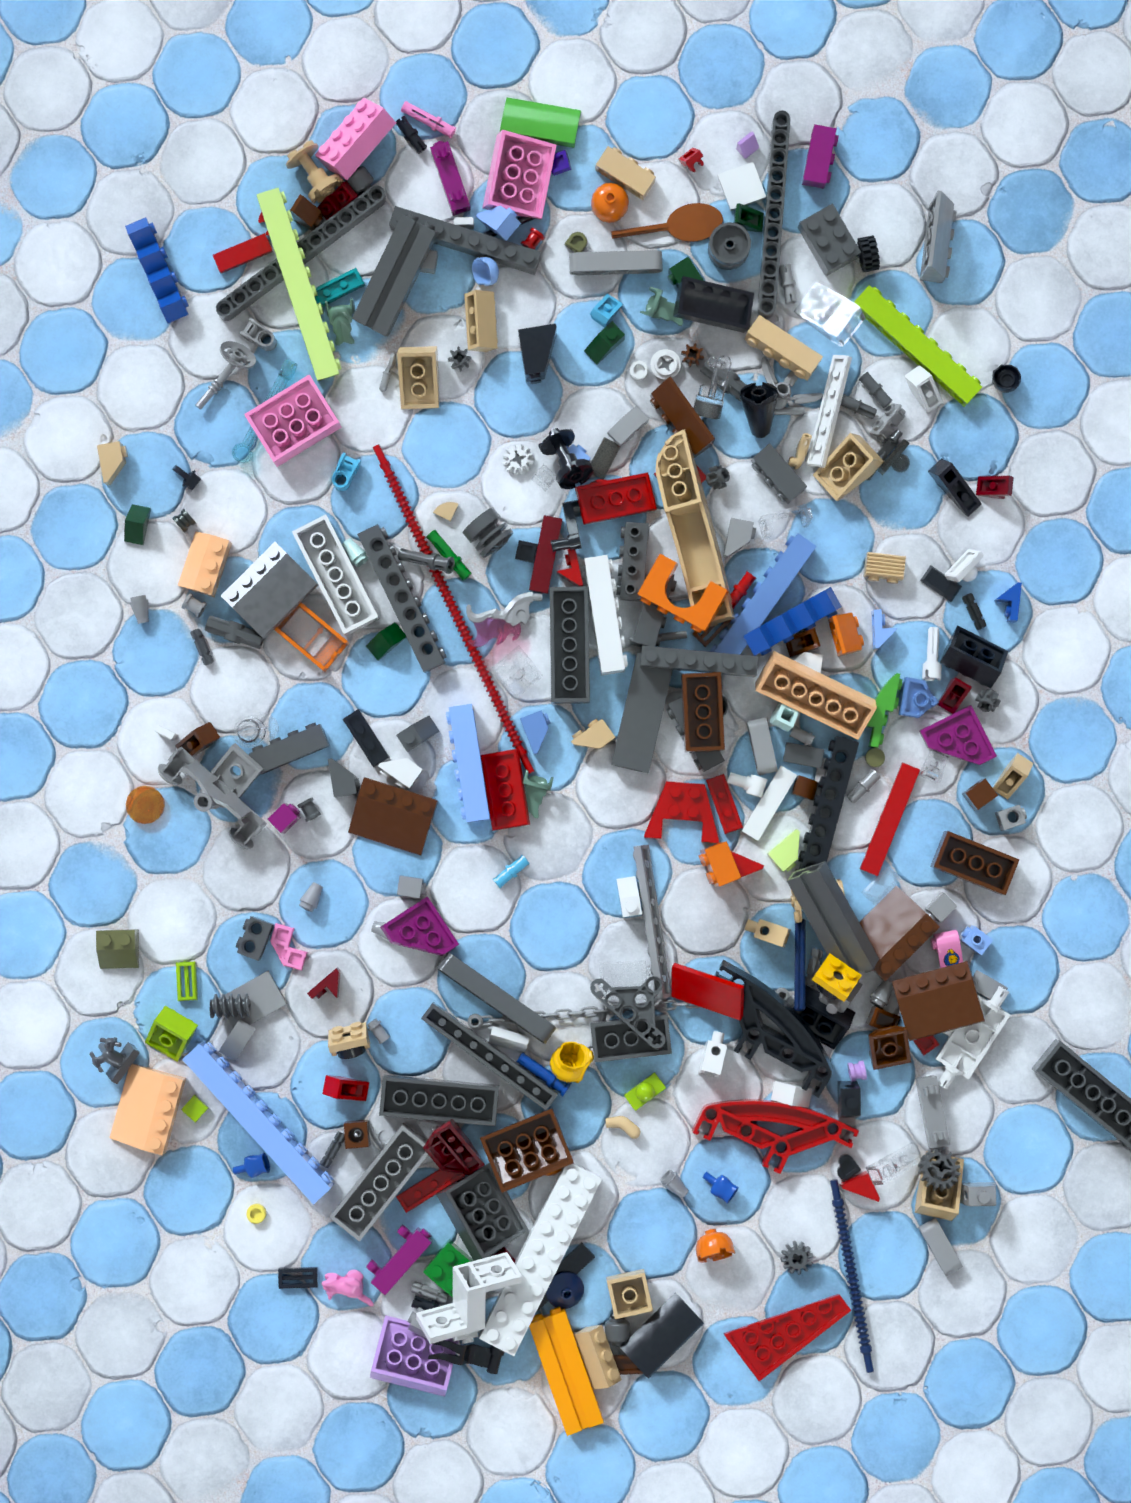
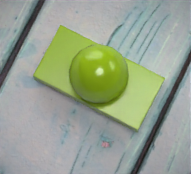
(644, 1091)

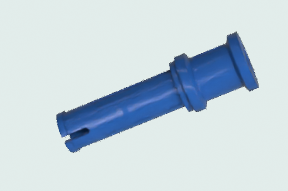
(543, 1073)

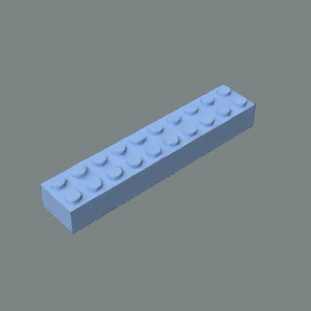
(259, 1121)

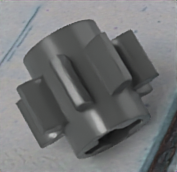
(455, 356)
(717, 477)
(987, 700)

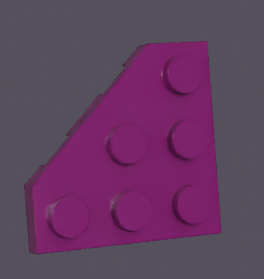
(960, 737)
(420, 929)

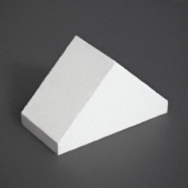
(791, 1094)

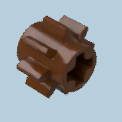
(693, 350)

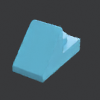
(605, 310)

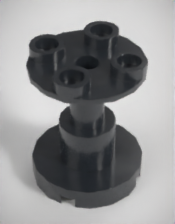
(572, 469)

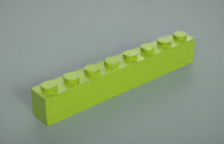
(917, 346)

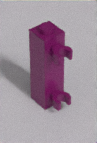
(450, 178)
(402, 1260)

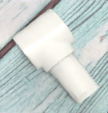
(752, 784)

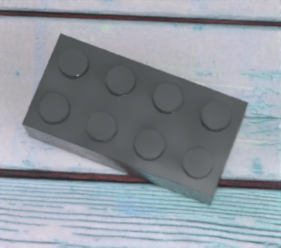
(617, 1041)

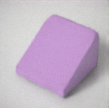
(747, 145)

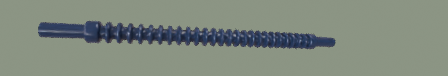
(865, 1347)

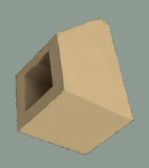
(595, 736)

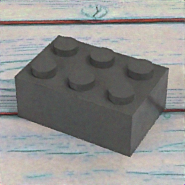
(829, 239)

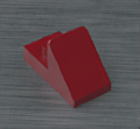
(994, 486)
(331, 981)

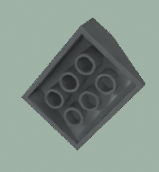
(482, 1213)

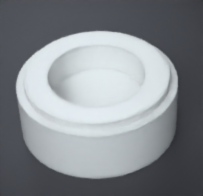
(638, 370)

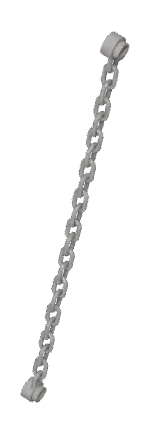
(596, 1011)

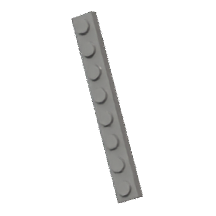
(652, 919)

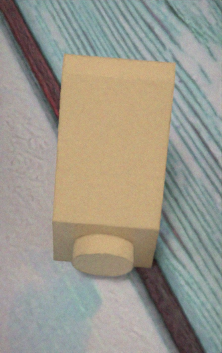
(112, 460)
(1013, 776)

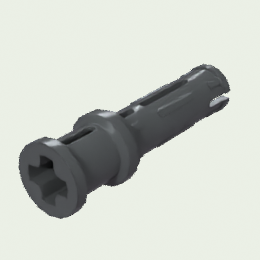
(433, 561)

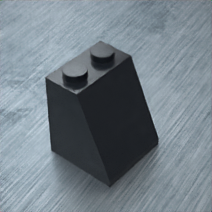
(536, 350)

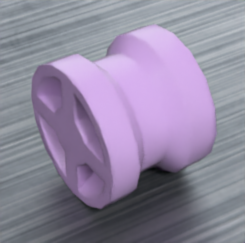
(857, 1071)

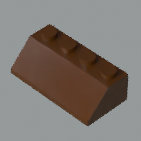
(681, 415)

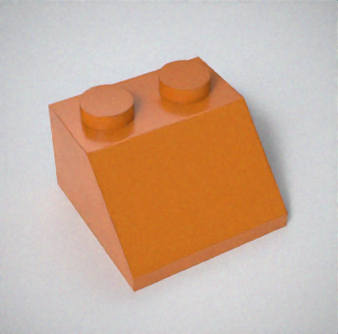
(845, 634)

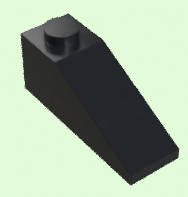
(954, 486)

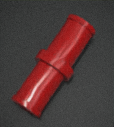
(741, 588)

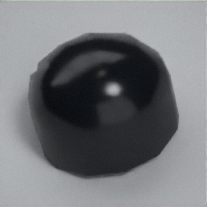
(1006, 378)

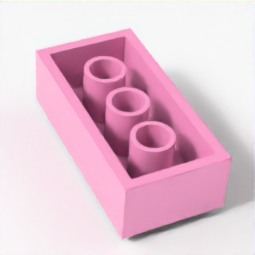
(355, 138)

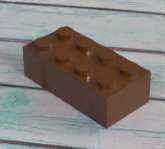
(702, 712)
(974, 863)

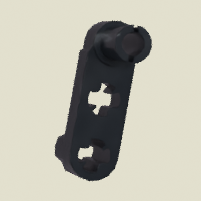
(572, 542)

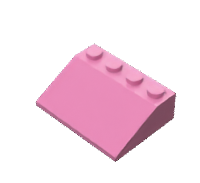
(519, 174)
(293, 420)

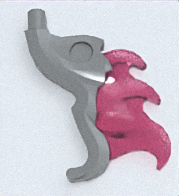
(502, 623)

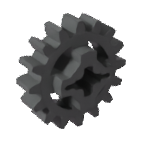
(941, 1168)

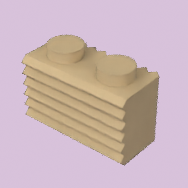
(884, 567)

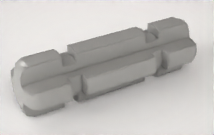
(429, 1292)

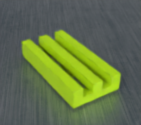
(187, 987)

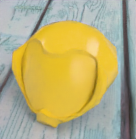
(571, 1061)

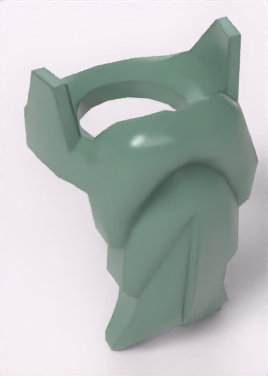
(659, 307)
(340, 318)
(535, 789)

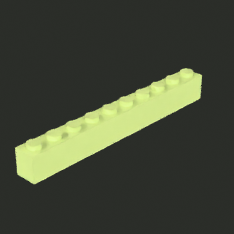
(297, 284)

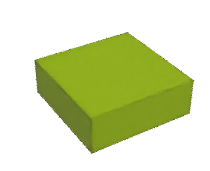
(195, 1108)

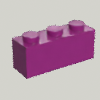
(820, 156)

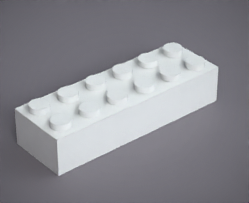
(335, 575)
(604, 614)

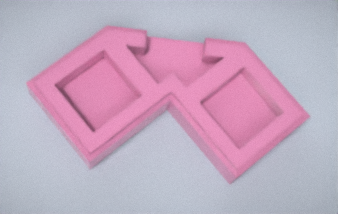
(281, 941)

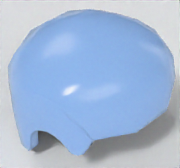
(485, 271)

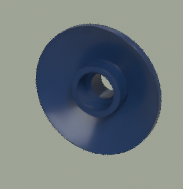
(559, 1285)

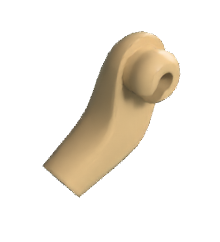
(801, 451)
(625, 1124)

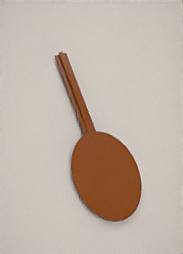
(687, 223)

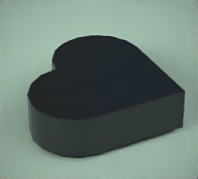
(847, 1167)

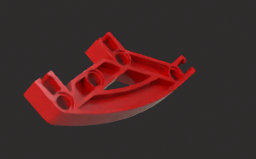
(739, 1113)

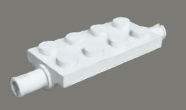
(969, 1044)

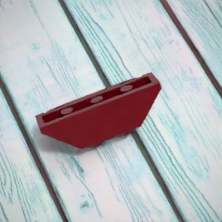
(452, 1150)

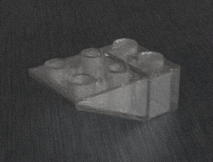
(830, 314)

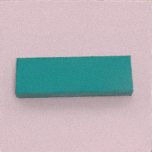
(339, 287)

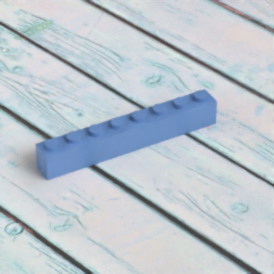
(765, 595)

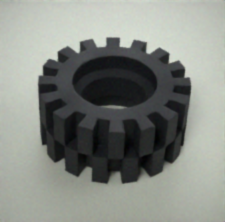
(869, 254)

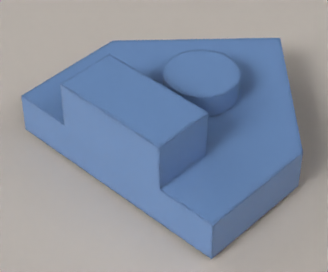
(915, 698)

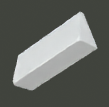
(509, 1039)

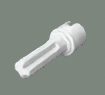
(932, 668)

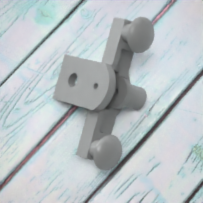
(220, 788)

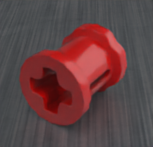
(533, 239)

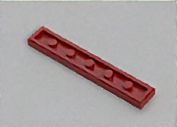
(889, 819)

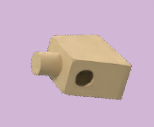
(777, 934)

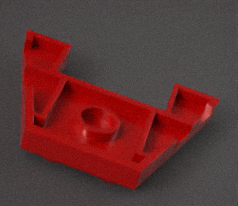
(686, 803)

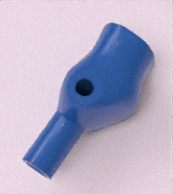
(254, 1165)
(721, 1187)

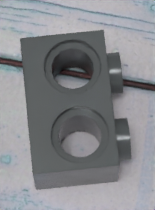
(260, 940)

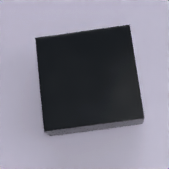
(526, 551)

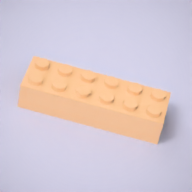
(815, 695)

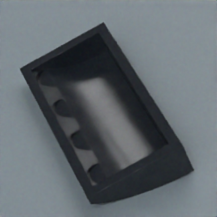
(714, 304)
(662, 1335)

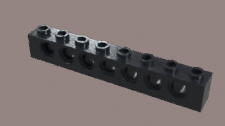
(849, 749)

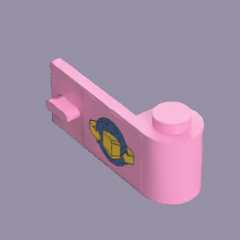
(947, 947)

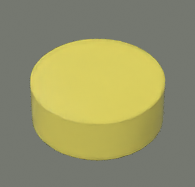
(256, 1213)

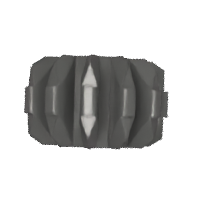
(800, 1250)

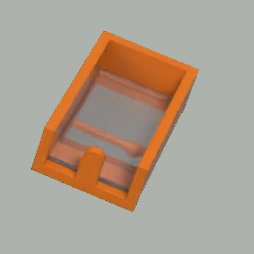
(312, 636)

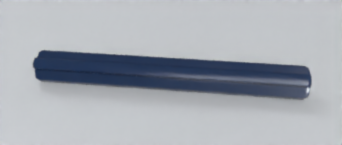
(800, 962)

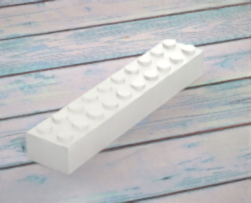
(540, 1257)

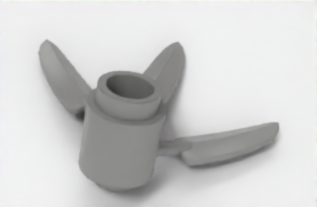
(784, 387)

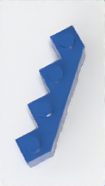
(158, 273)
(795, 619)

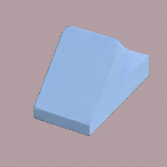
(879, 634)

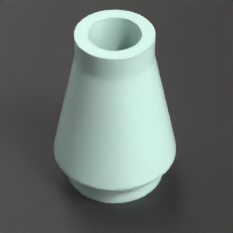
(355, 553)

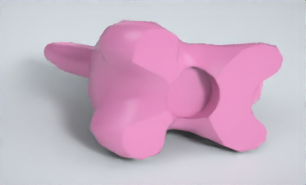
(349, 1285)

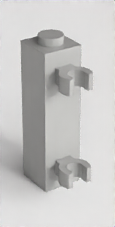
(932, 1112)

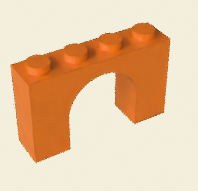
(698, 615)

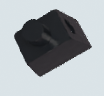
(849, 1099)

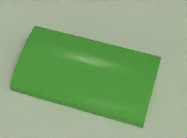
(541, 121)

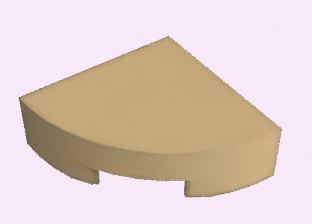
(446, 510)

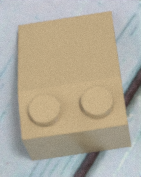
(418, 377)
(848, 466)
(939, 1203)

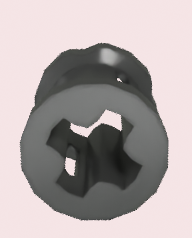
(309, 809)

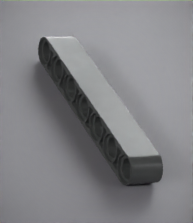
(496, 998)

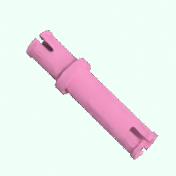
(446, 128)

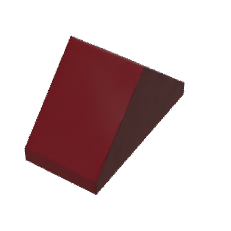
(954, 695)

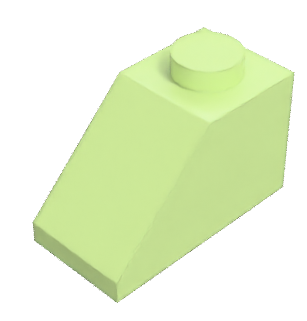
(786, 852)

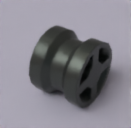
(184, 520)

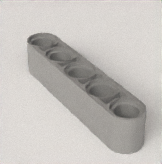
(615, 262)

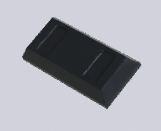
(938, 582)

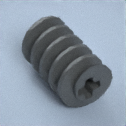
(230, 1006)

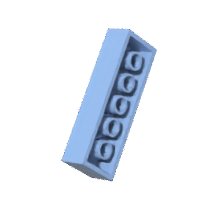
(469, 763)

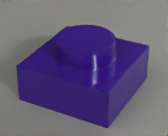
(561, 163)

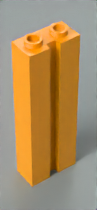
(565, 1371)

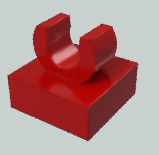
(690, 158)

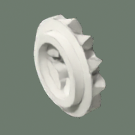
(668, 356)
(526, 463)

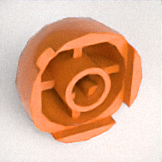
(609, 202)
(714, 1246)

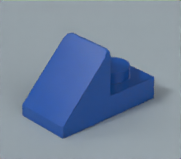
(1012, 597)

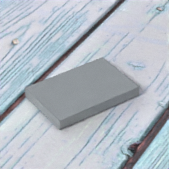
(264, 998)

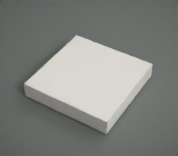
(741, 186)

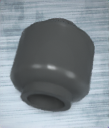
(360, 180)
(617, 1330)

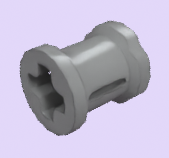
(194, 605)

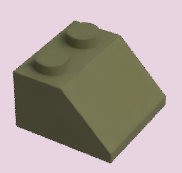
(118, 948)

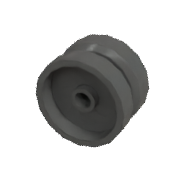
(733, 235)

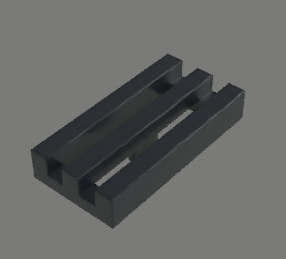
(281, 1285)

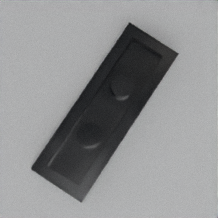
(366, 738)

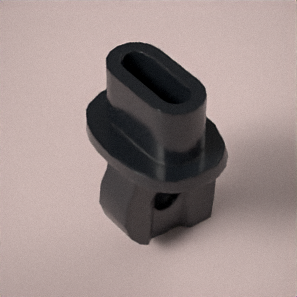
(190, 480)

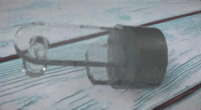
(710, 397)

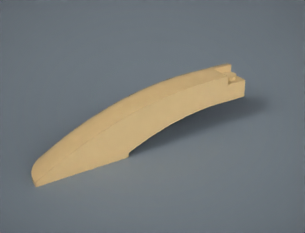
(691, 522)

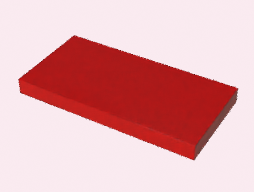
(615, 498)
(505, 789)
(707, 991)

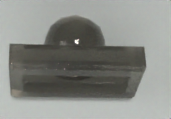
(898, 461)

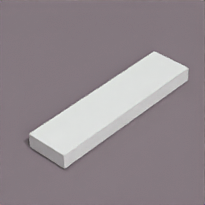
(769, 803)

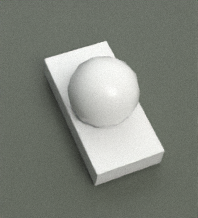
(965, 567)

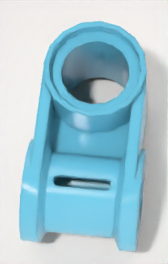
(347, 468)

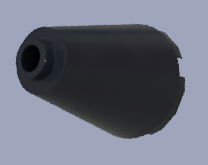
(759, 407)

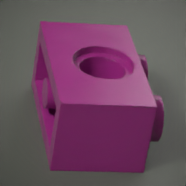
(284, 817)

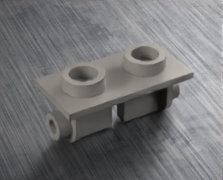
(892, 414)

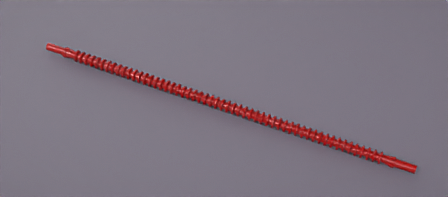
(408, 514)

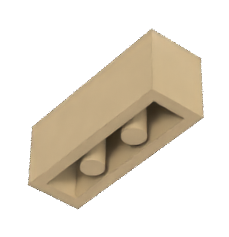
(625, 172)
(481, 321)
(597, 1357)

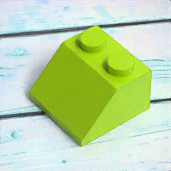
(171, 1033)

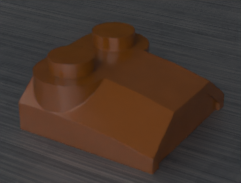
(889, 1047)

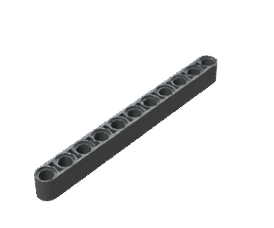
(770, 223)
(306, 244)

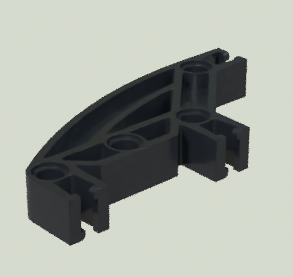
(807, 1050)

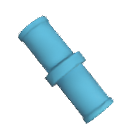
(511, 871)

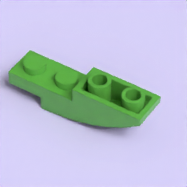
(886, 702)

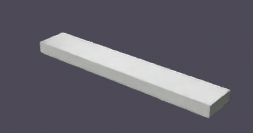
(829, 411)

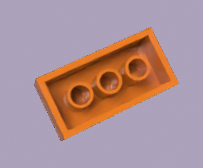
(719, 864)

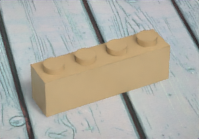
(783, 348)

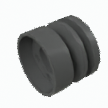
(488, 533)

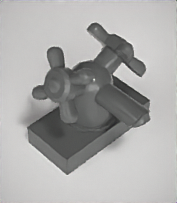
(119, 1062)

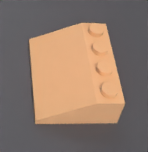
(147, 1109)

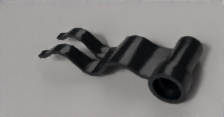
(471, 1354)

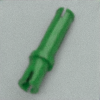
(444, 549)

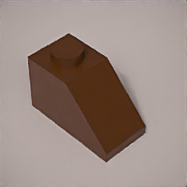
(306, 213)
(199, 739)

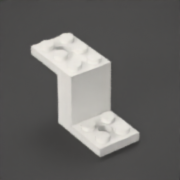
(469, 1297)

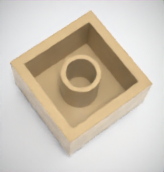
(629, 1293)

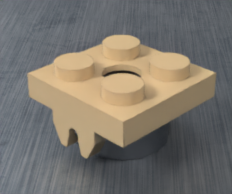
(348, 1040)

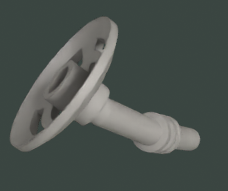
(234, 361)

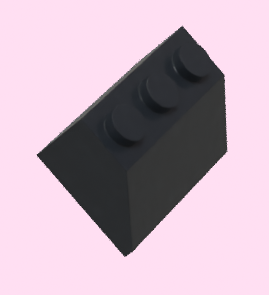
(974, 657)
(826, 1026)

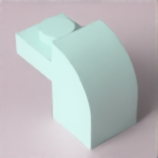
(784, 717)

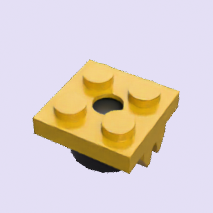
(836, 978)

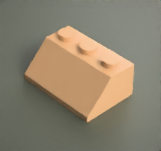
(205, 563)

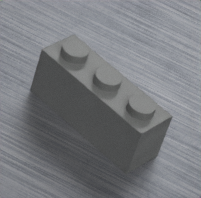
(778, 474)

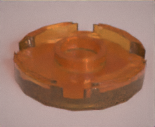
(145, 804)

